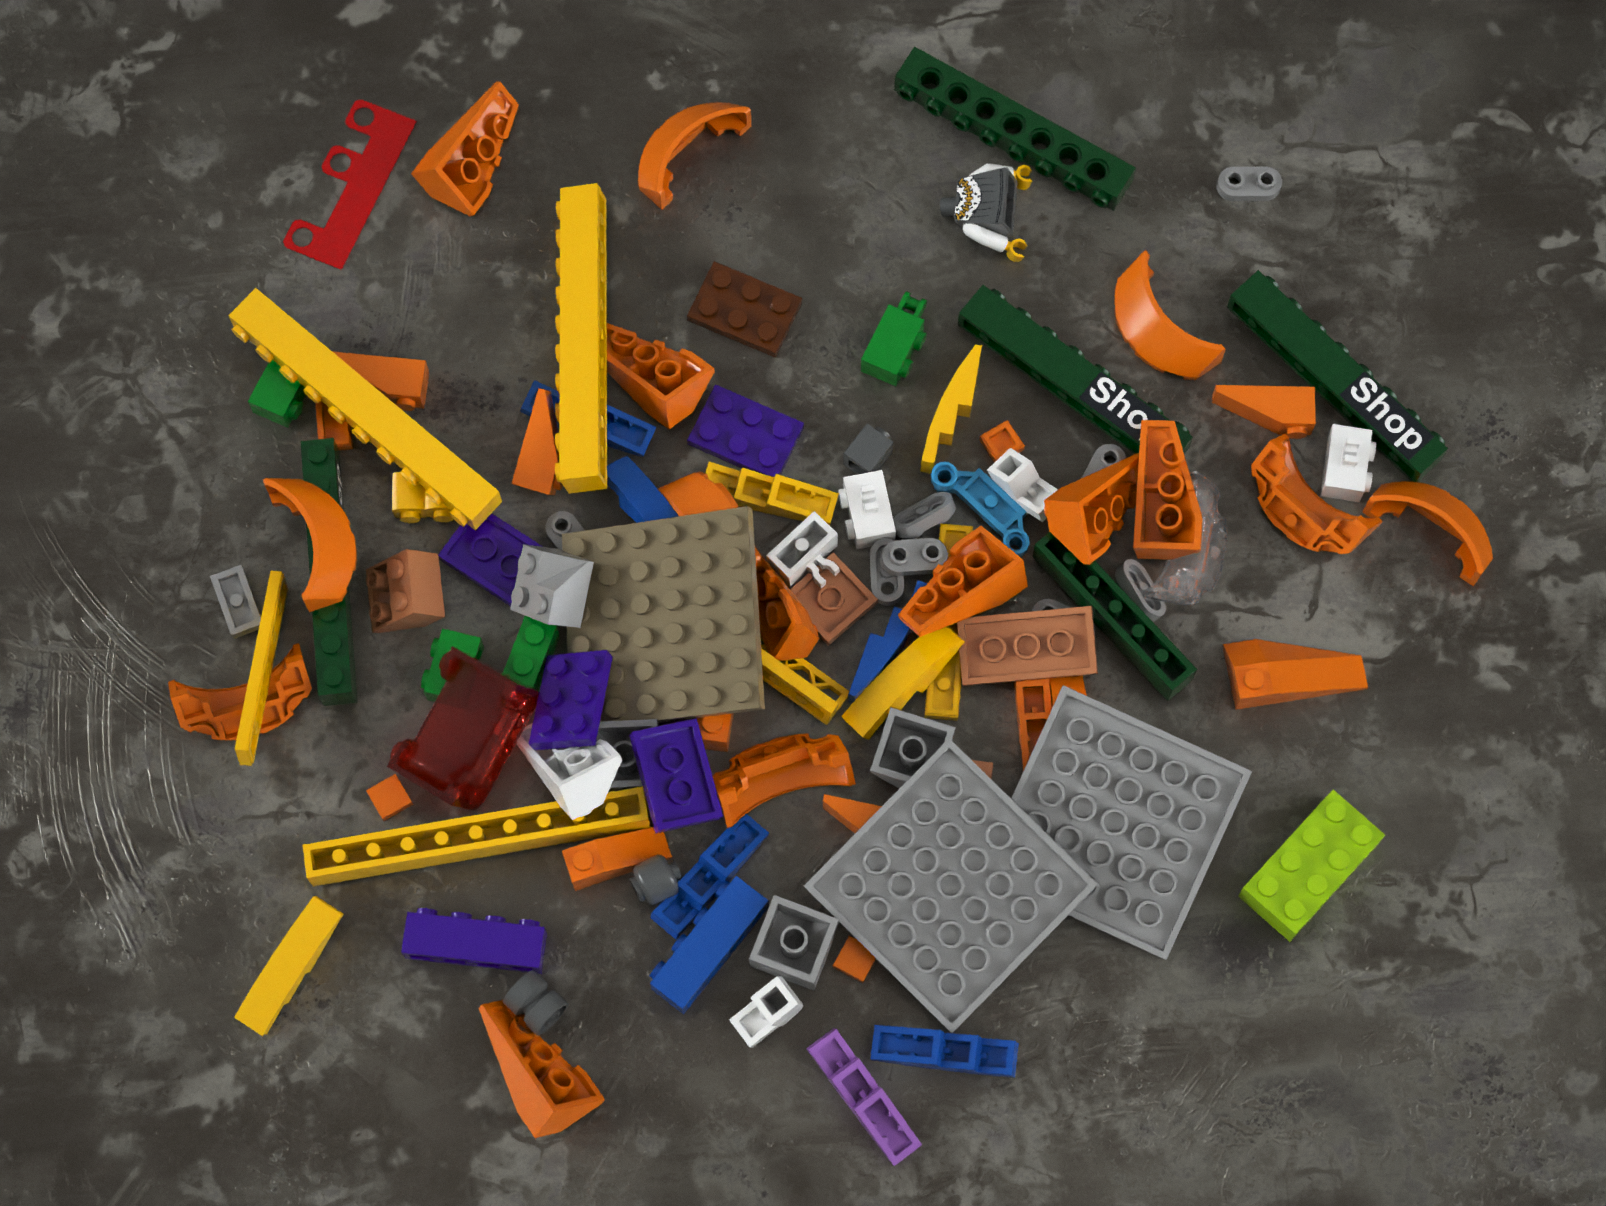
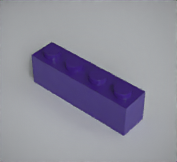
(474, 941)

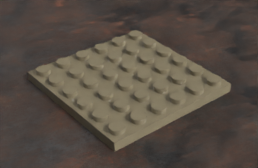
(675, 615)

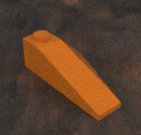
(464, 158)
(657, 377)
(1166, 503)
(1092, 508)
(971, 581)
(782, 617)
(1282, 672)
(540, 1081)

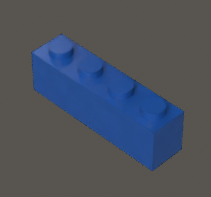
(709, 944)

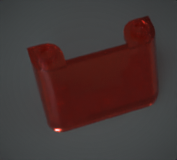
(466, 731)

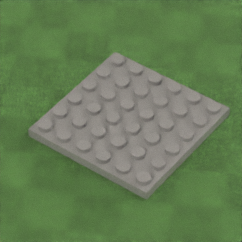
(1131, 812)
(950, 885)

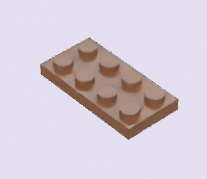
(1027, 646)

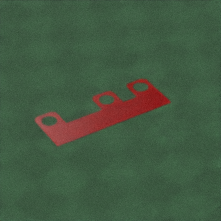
(365, 182)

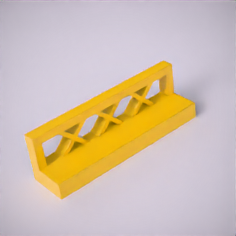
(799, 690)

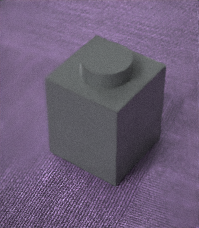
(868, 450)

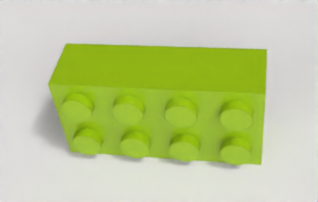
(1311, 865)

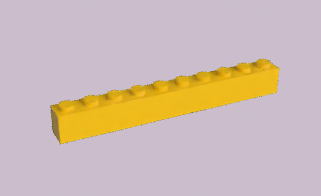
(582, 339)
(365, 409)
(470, 838)

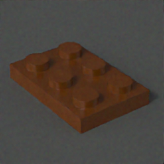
(744, 309)

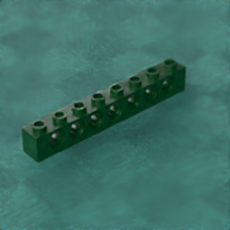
(1033, 128)

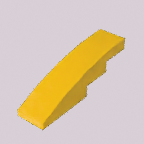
(955, 401)
(775, 494)
(899, 681)
(288, 965)

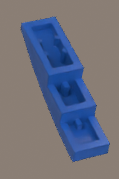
(623, 430)
(636, 492)
(881, 651)
(714, 866)
(944, 1051)

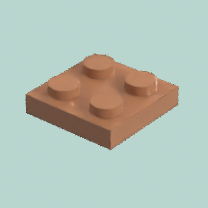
(837, 603)

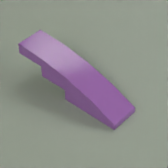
(864, 1096)

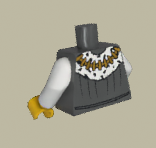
(987, 206)

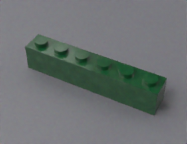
(1117, 617)

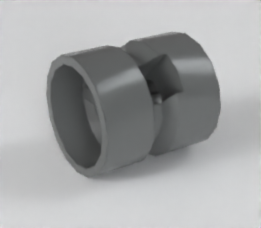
(531, 998)

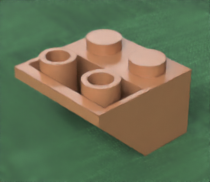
(405, 591)

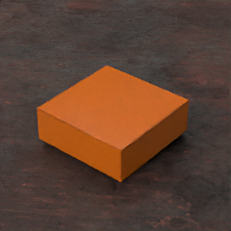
(1000, 439)
(389, 797)
(854, 960)

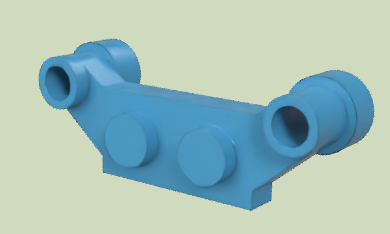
(986, 501)

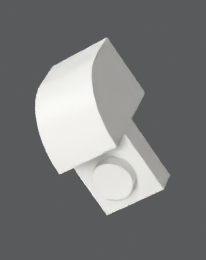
(1021, 482)
(769, 1009)

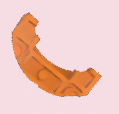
(676, 135)
(1153, 334)
(697, 495)
(1298, 509)
(1442, 510)
(330, 534)
(220, 710)
(779, 768)

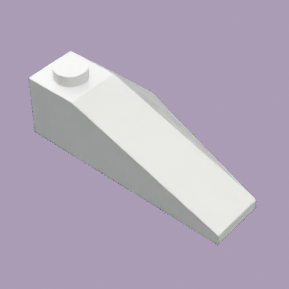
(574, 775)

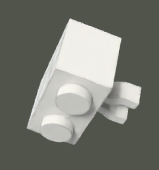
(1347, 463)
(867, 508)
(805, 550)

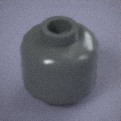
(655, 879)

